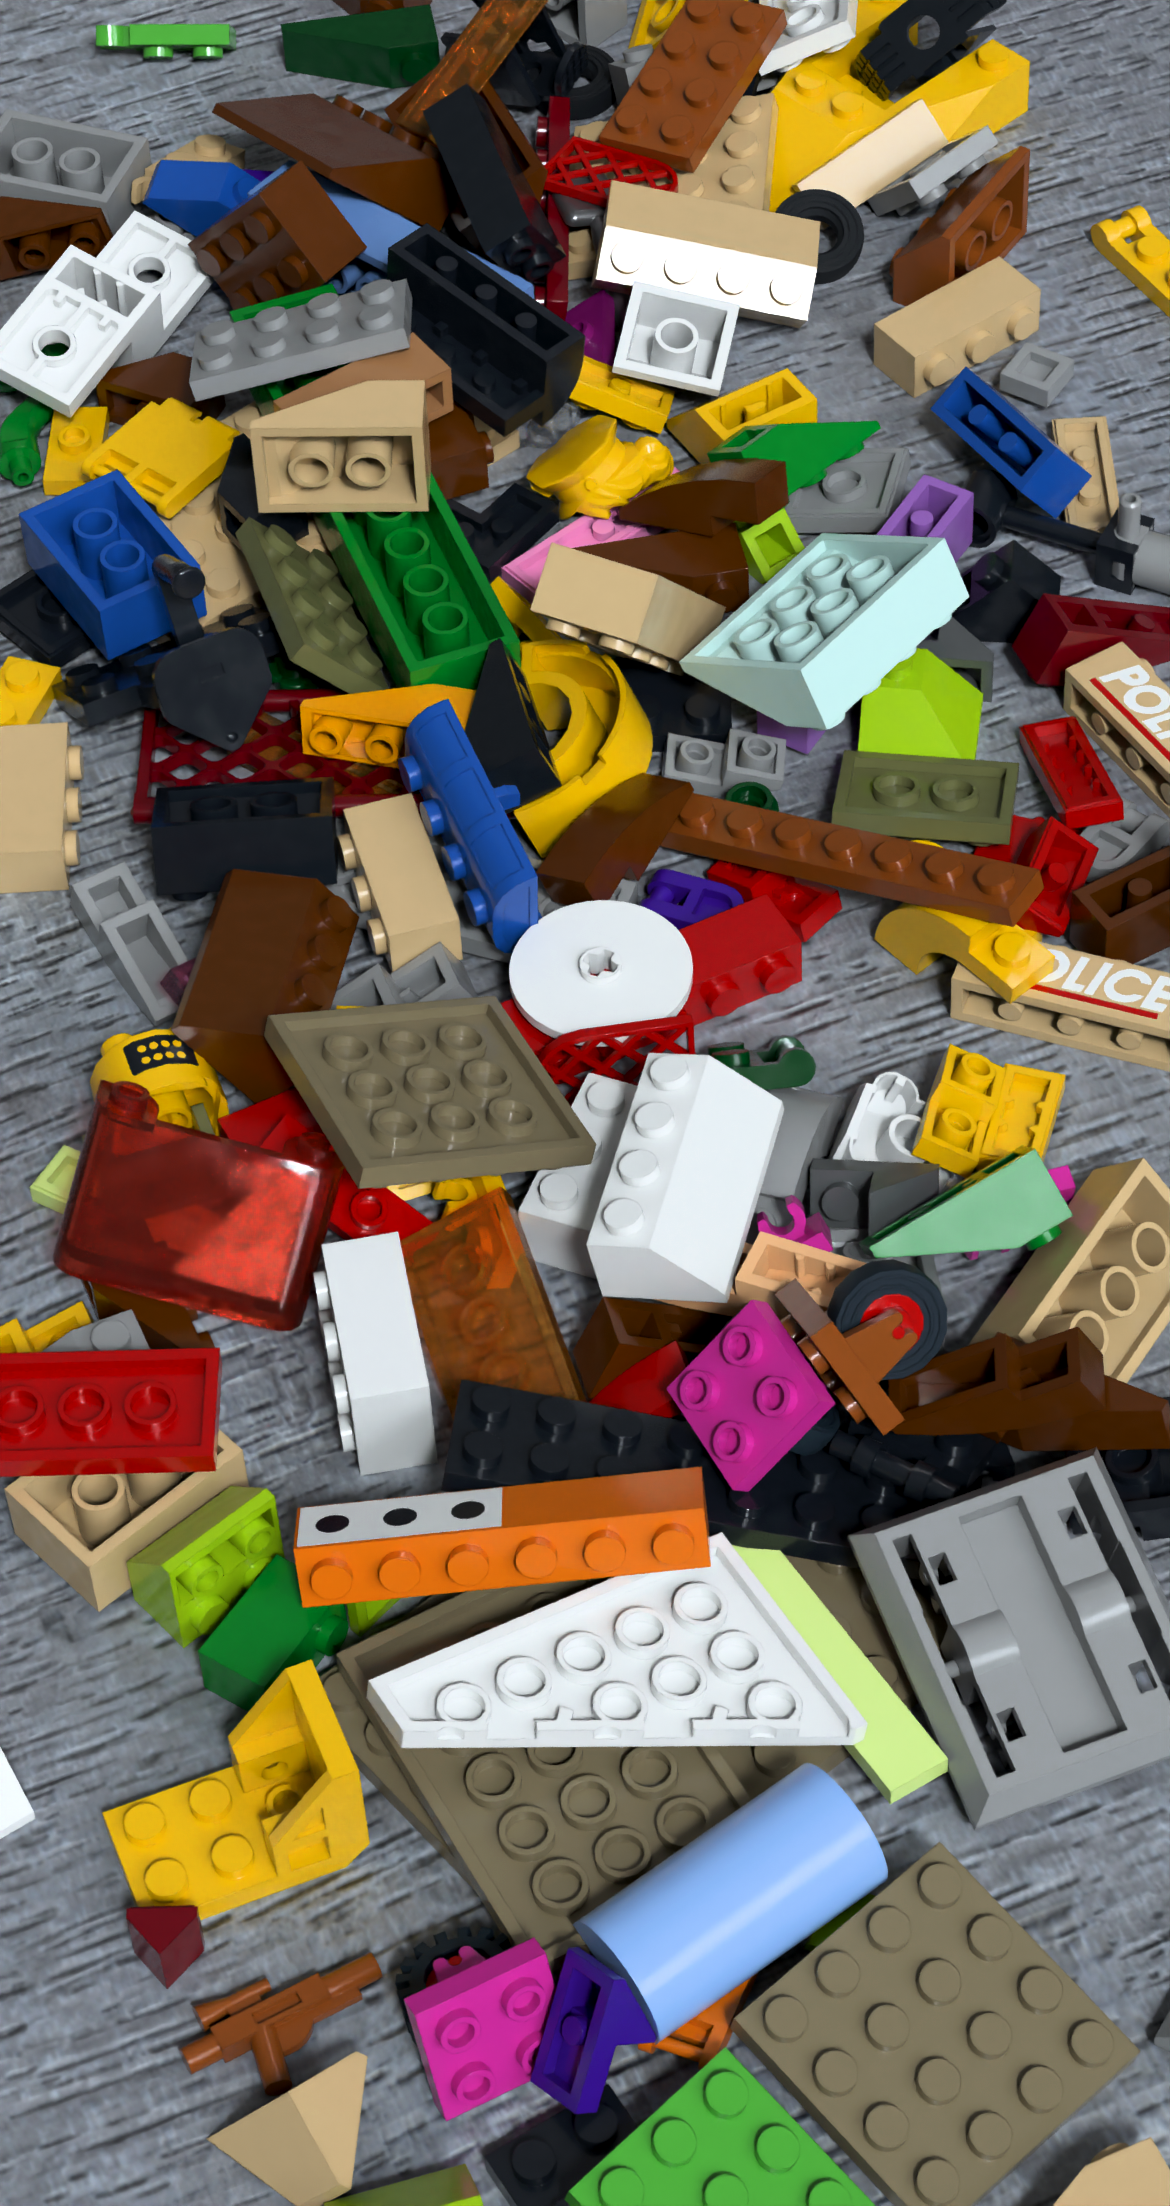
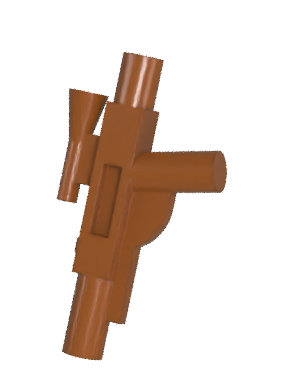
(276, 2024)

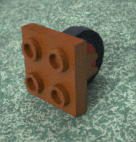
(877, 1328)

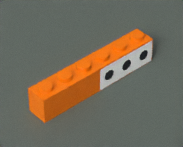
(502, 1537)

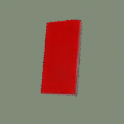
(1064, 867)

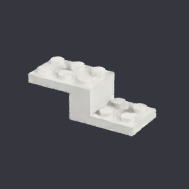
(100, 313)

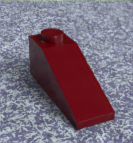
(1075, 628)

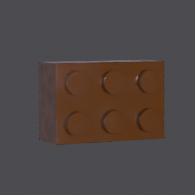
(277, 241)

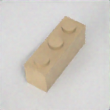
(956, 326)
(38, 807)
(398, 880)

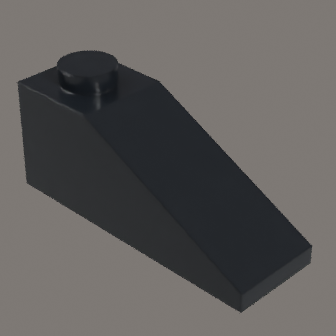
(508, 729)

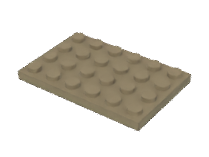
(543, 1826)

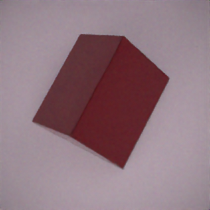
(166, 1939)

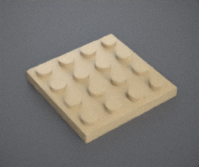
(732, 171)

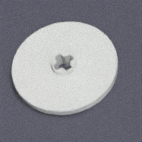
(556, 960)

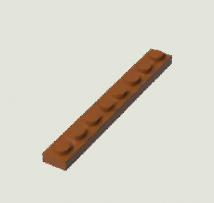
(855, 859)

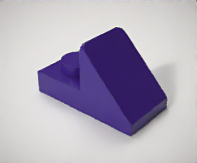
(585, 2024)

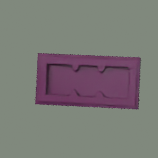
(597, 322)

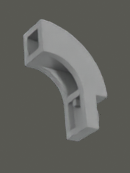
(803, 1134)

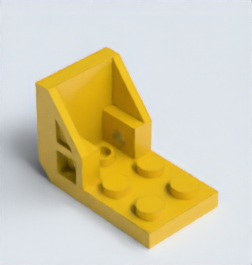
(256, 1827)

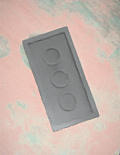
(301, 338)

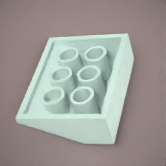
(830, 626)

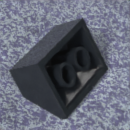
(243, 826)

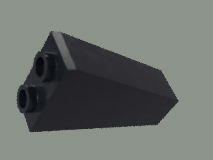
(493, 186)

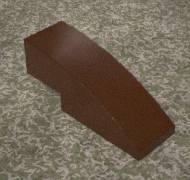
(712, 496)
(613, 839)
(1002, 1386)

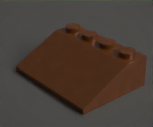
(352, 151)

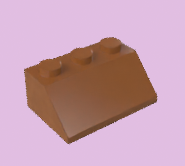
(970, 228)

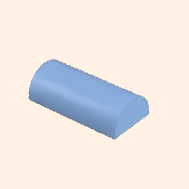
(736, 1897)

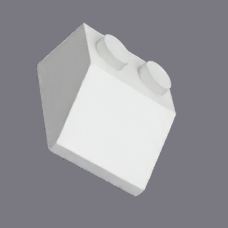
(676, 338)

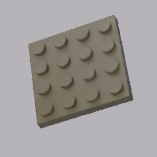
(428, 1091)
(934, 2038)

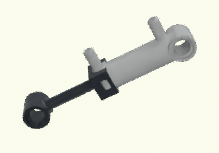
(1125, 553)

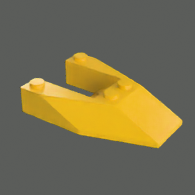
(830, 109)

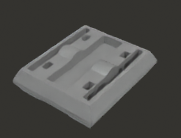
(1030, 1632)

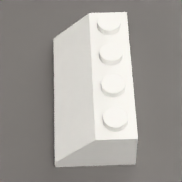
(683, 1182)

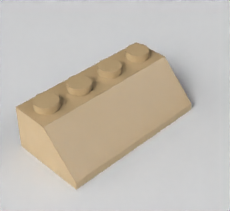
(709, 251)
(1100, 1273)

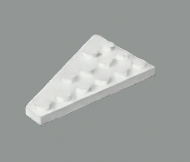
(628, 1666)

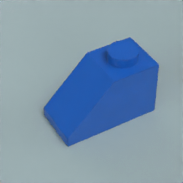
(197, 192)

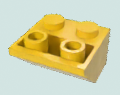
(765, 401)

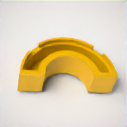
(604, 738)

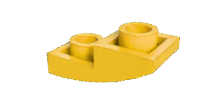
(959, 1111)

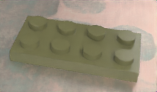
(310, 609)

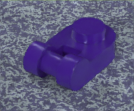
(700, 897)

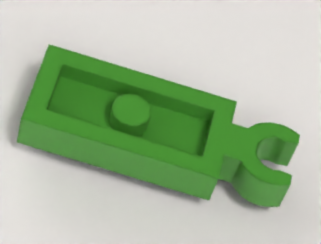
(161, 40)

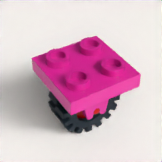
(475, 2014)

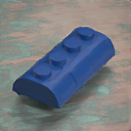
(472, 824)

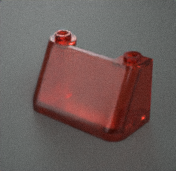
(197, 1213)

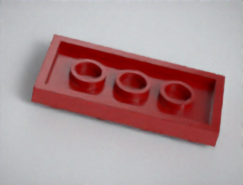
(109, 1412)

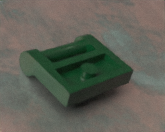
(780, 1066)

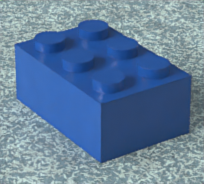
(97, 560)

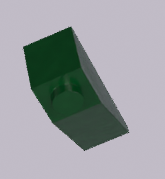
(366, 48)

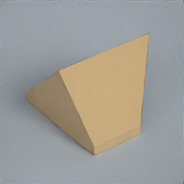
(305, 2137)

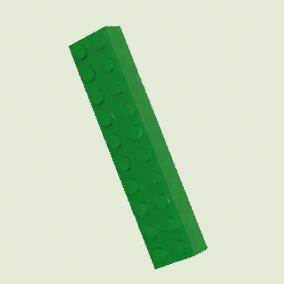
(406, 569)

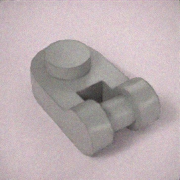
(1120, 848)

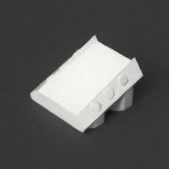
(884, 1125)

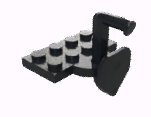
(201, 680)

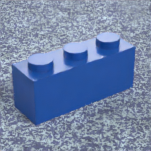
(1011, 442)

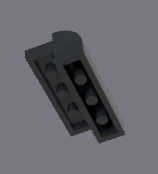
(502, 346)

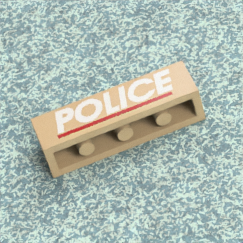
(1126, 714)
(1081, 1005)

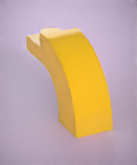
(994, 952)

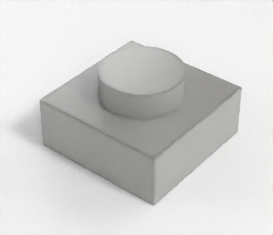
(1036, 374)

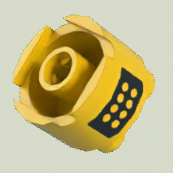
(167, 1070)

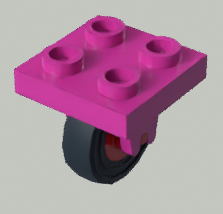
(754, 1398)

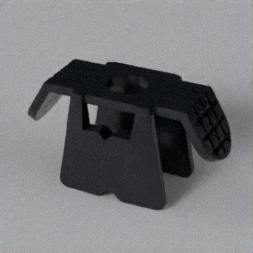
(894, 59)
(558, 68)

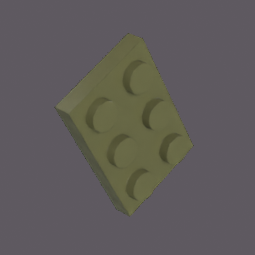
(927, 797)

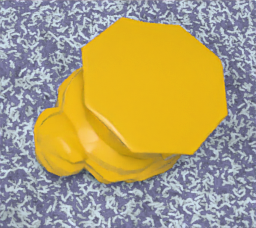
(596, 471)

